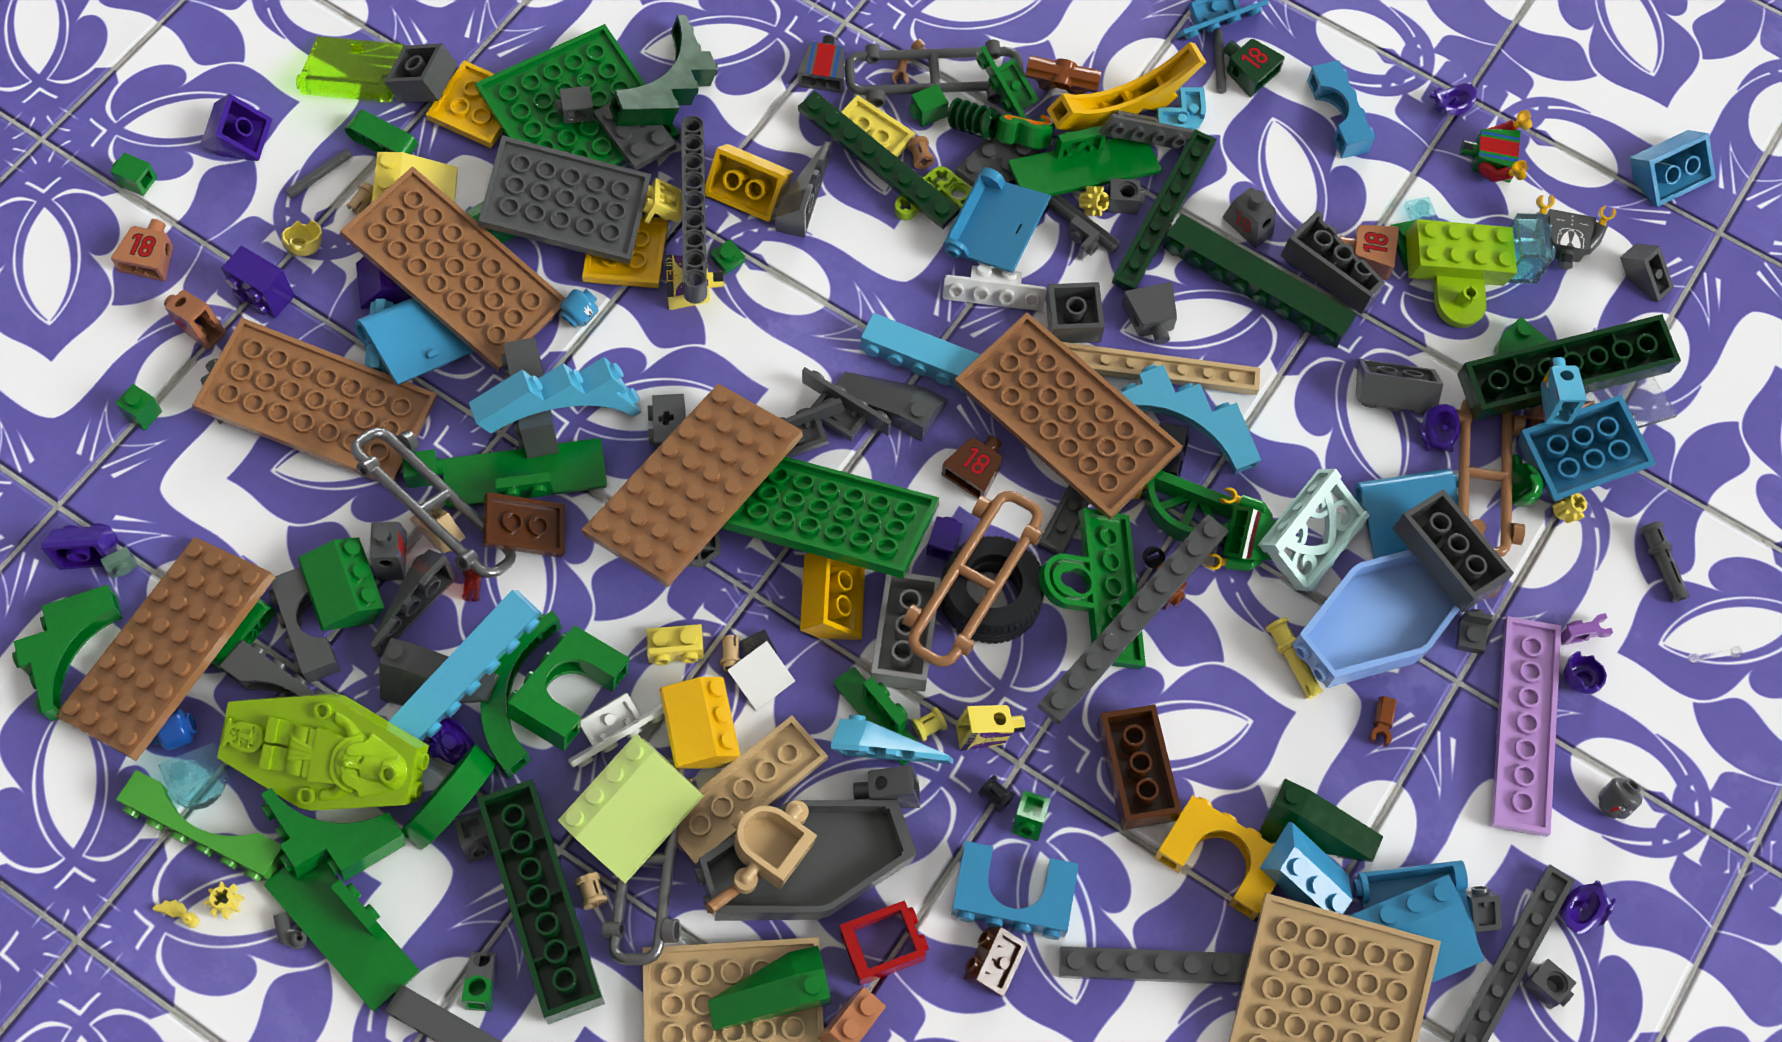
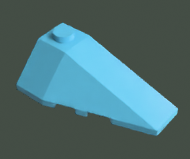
(868, 740)

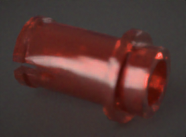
(471, 582)

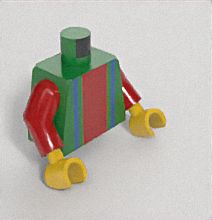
(1497, 150)

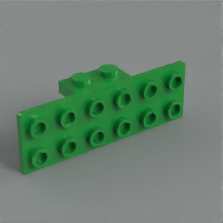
(1084, 160)
(510, 472)
(344, 932)

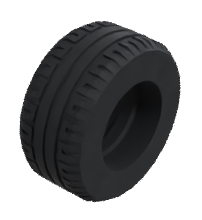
(1003, 622)

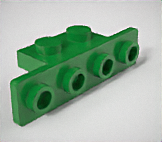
(1009, 83)
(873, 702)

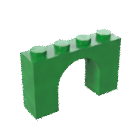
(574, 654)

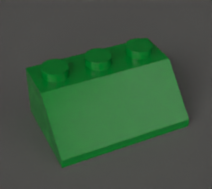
(341, 584)

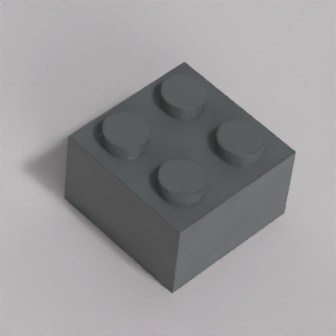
(421, 73)
(1075, 312)

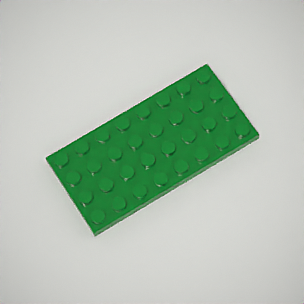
(837, 516)

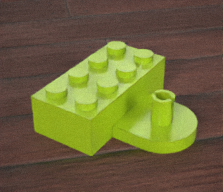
(1460, 263)

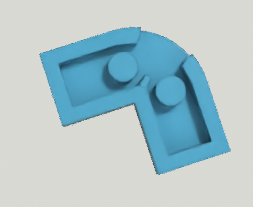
(1191, 109)

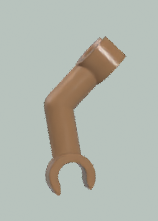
(902, 64)

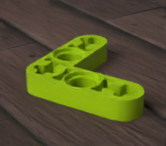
(946, 187)

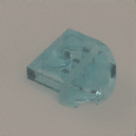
(195, 777)

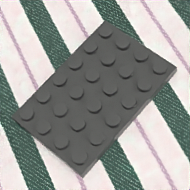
(564, 200)

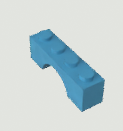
(1331, 84)

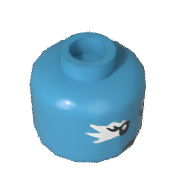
(579, 307)

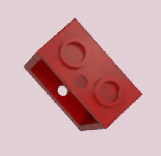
(862, 972)

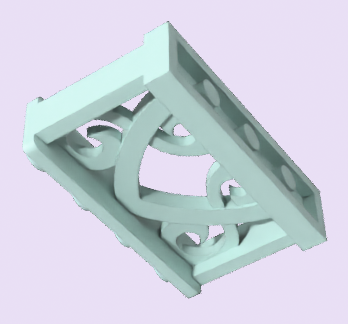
(1336, 534)

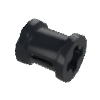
(989, 789)

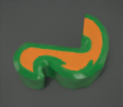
(1025, 131)

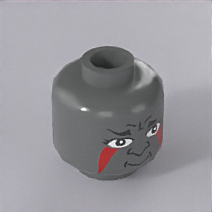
(1620, 798)

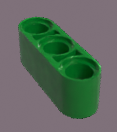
(379, 134)
(247, 631)

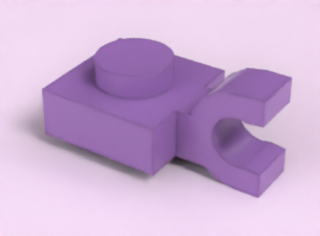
(1579, 631)

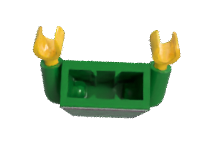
(1247, 528)

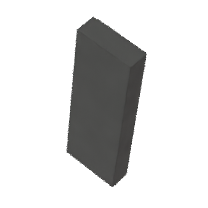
(1063, 523)

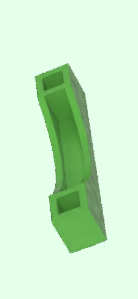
(251, 852)

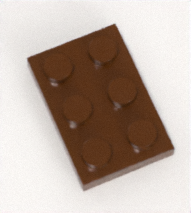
(523, 525)

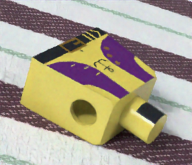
(675, 290)
(987, 726)

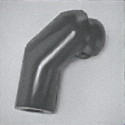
(288, 935)

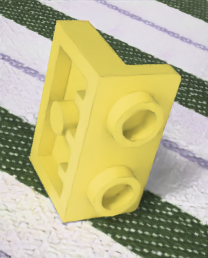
(663, 200)
(675, 644)

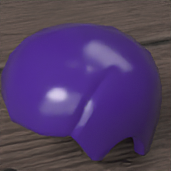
(1584, 673)

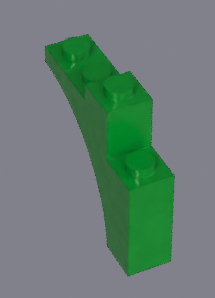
(66, 630)
(343, 846)

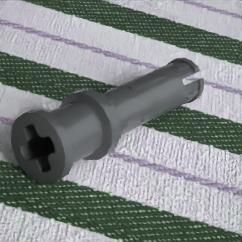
(1661, 551)

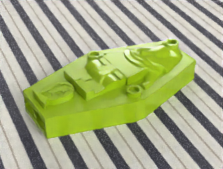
(323, 752)

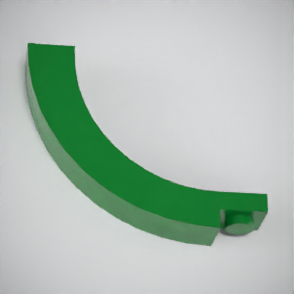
(496, 724)

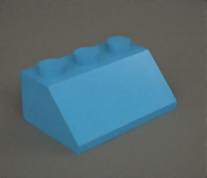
(1674, 166)
(1307, 872)

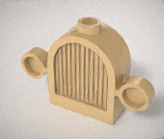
(770, 844)

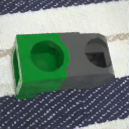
(480, 981)

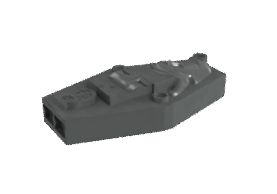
(853, 852)

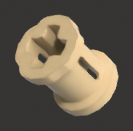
(591, 891)

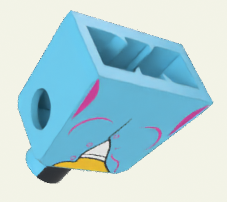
(1562, 392)

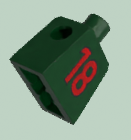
(1252, 65)

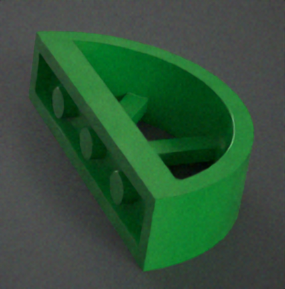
(1183, 492)
(449, 797)

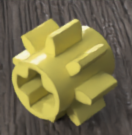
(1094, 201)
(1570, 508)
(220, 893)

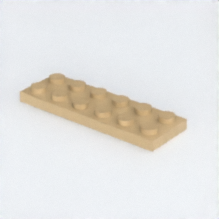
(749, 782)

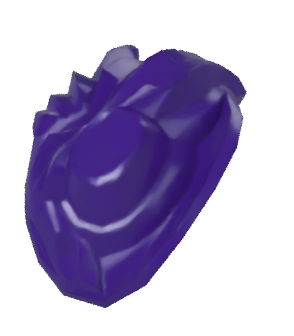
(1455, 99)
(1440, 427)
(449, 742)
(1587, 908)

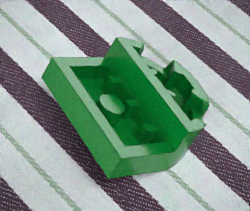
(1519, 336)

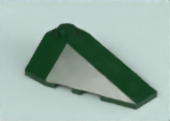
(1320, 821)

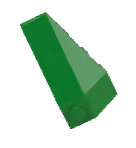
(778, 989)

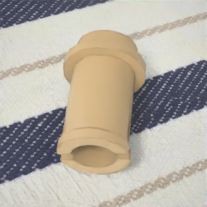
(361, 198)
(730, 649)

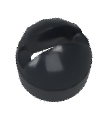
(1154, 561)

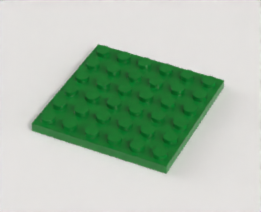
(527, 93)

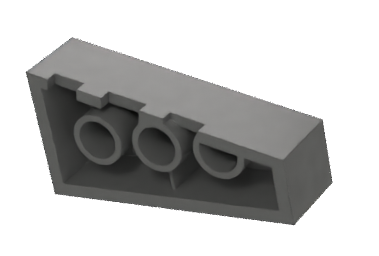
(1332, 263)

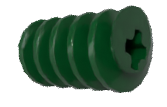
(973, 118)

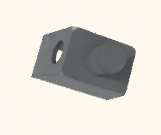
(1152, 311)
(891, 784)

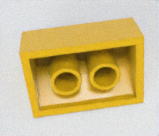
(747, 181)
(832, 598)
(699, 723)

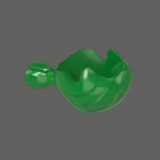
(1526, 483)

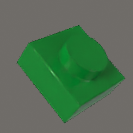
(727, 256)

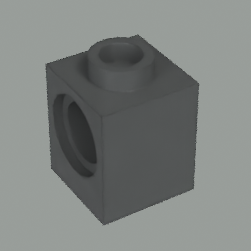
(575, 105)
(1125, 187)
(1538, 986)

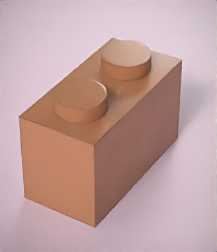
(853, 1018)

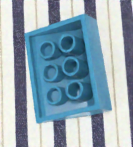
(1589, 452)
(1433, 913)

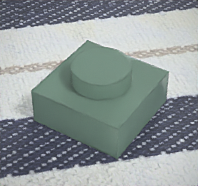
(119, 562)

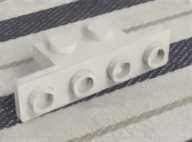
(994, 288)
(611, 724)

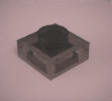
(754, 641)

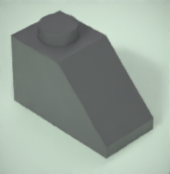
(1647, 270)

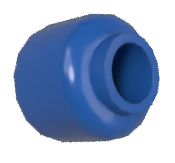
(177, 731)

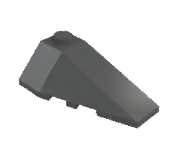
(799, 200)
(908, 406)
(409, 666)

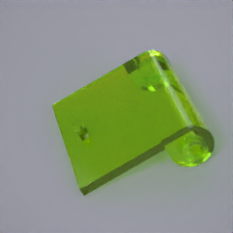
(349, 69)

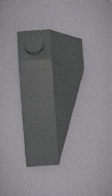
(422, 586)

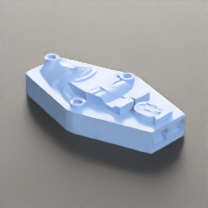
(1375, 620)

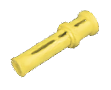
(1284, 639)

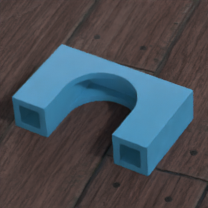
(1047, 916)

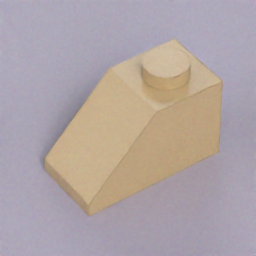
(446, 521)

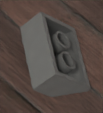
(1397, 386)

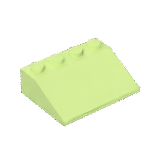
(630, 808)

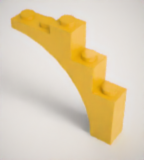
(1149, 91)

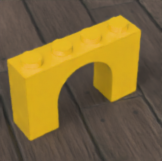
(1202, 822)

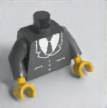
(1573, 233)

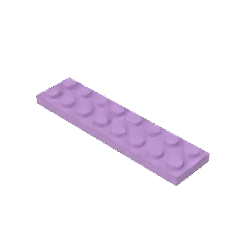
(1526, 727)

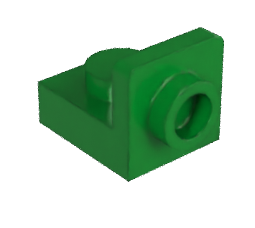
(1030, 816)

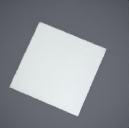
(761, 675)

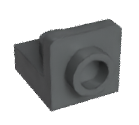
(1084, 234)
(1473, 631)
(473, 837)
(1484, 909)

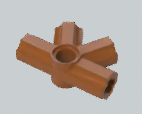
(1062, 75)

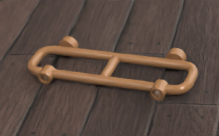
(1511, 426)
(986, 511)

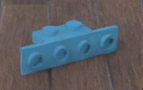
(1210, 13)

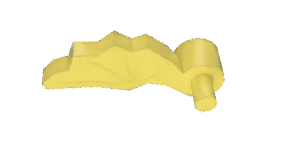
(176, 909)

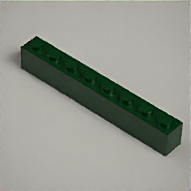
(1259, 281)

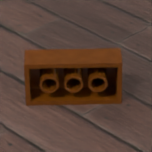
(1138, 767)

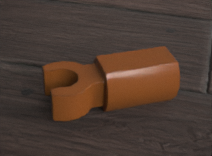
(1383, 719)

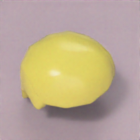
(302, 238)

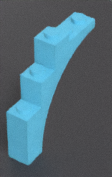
(559, 388)
(1223, 426)

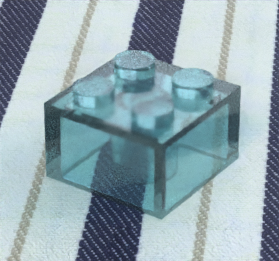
(1532, 247)

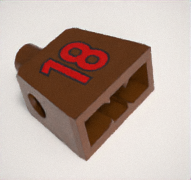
(974, 466)

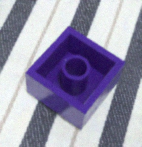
(257, 282)

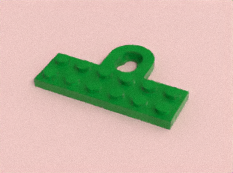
(1108, 577)

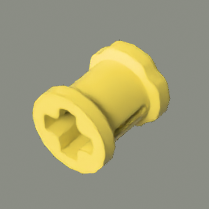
(929, 724)

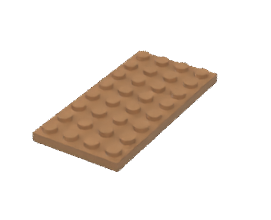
(453, 266)
(310, 397)
(1068, 415)
(692, 484)
(165, 648)

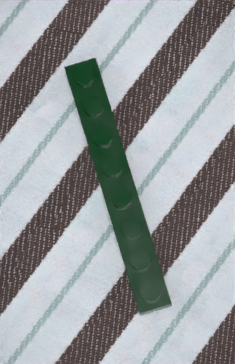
(879, 159)
(1164, 211)

